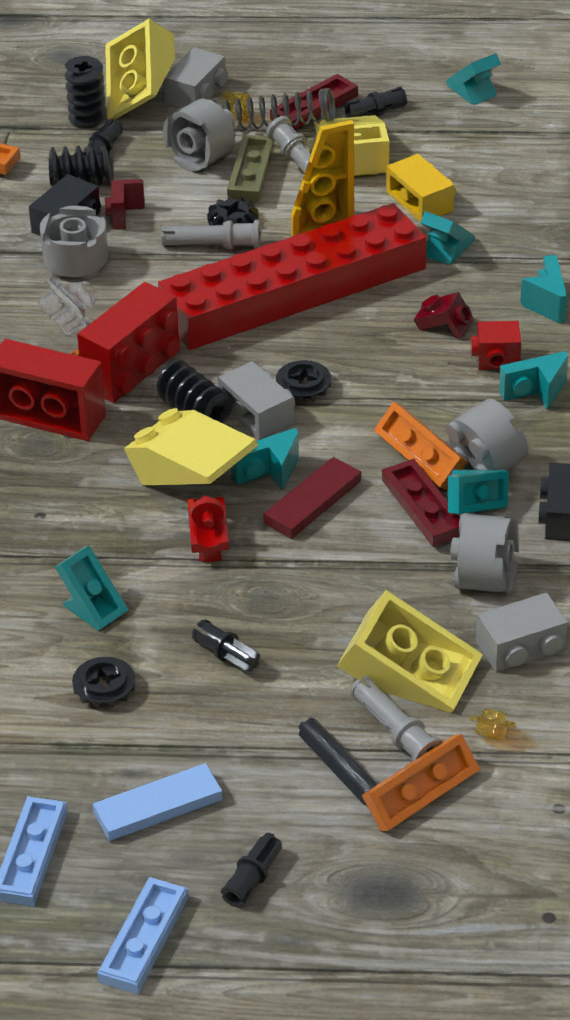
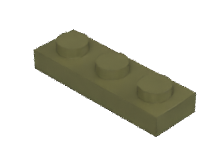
(250, 168)

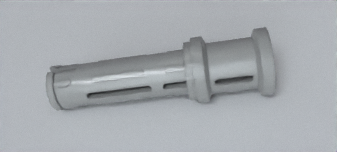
(292, 144)
(228, 235)
(406, 731)

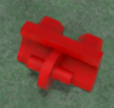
(208, 527)

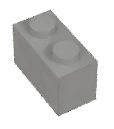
(195, 77)
(258, 400)
(521, 632)

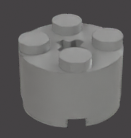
(199, 134)
(74, 242)
(487, 437)
(485, 553)

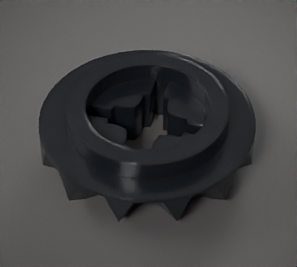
(241, 211)
(294, 372)
(113, 671)

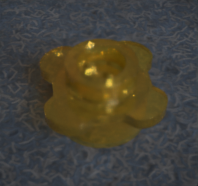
(231, 96)
(492, 724)

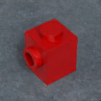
(496, 344)

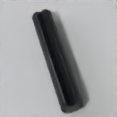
(336, 758)

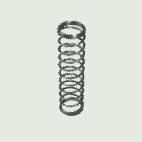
(329, 117)

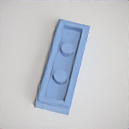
(157, 802)
(31, 850)
(143, 935)

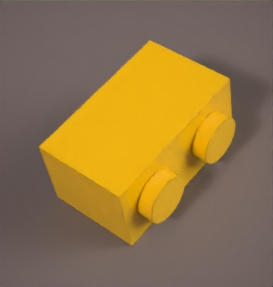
(420, 187)

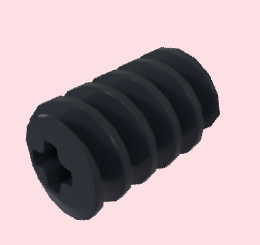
(85, 91)
(82, 165)
(190, 390)

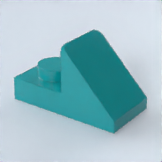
(474, 80)
(445, 239)
(546, 291)
(537, 376)
(272, 456)
(477, 490)
(92, 592)

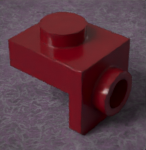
(124, 196)
(445, 310)

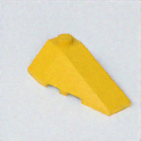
(328, 181)

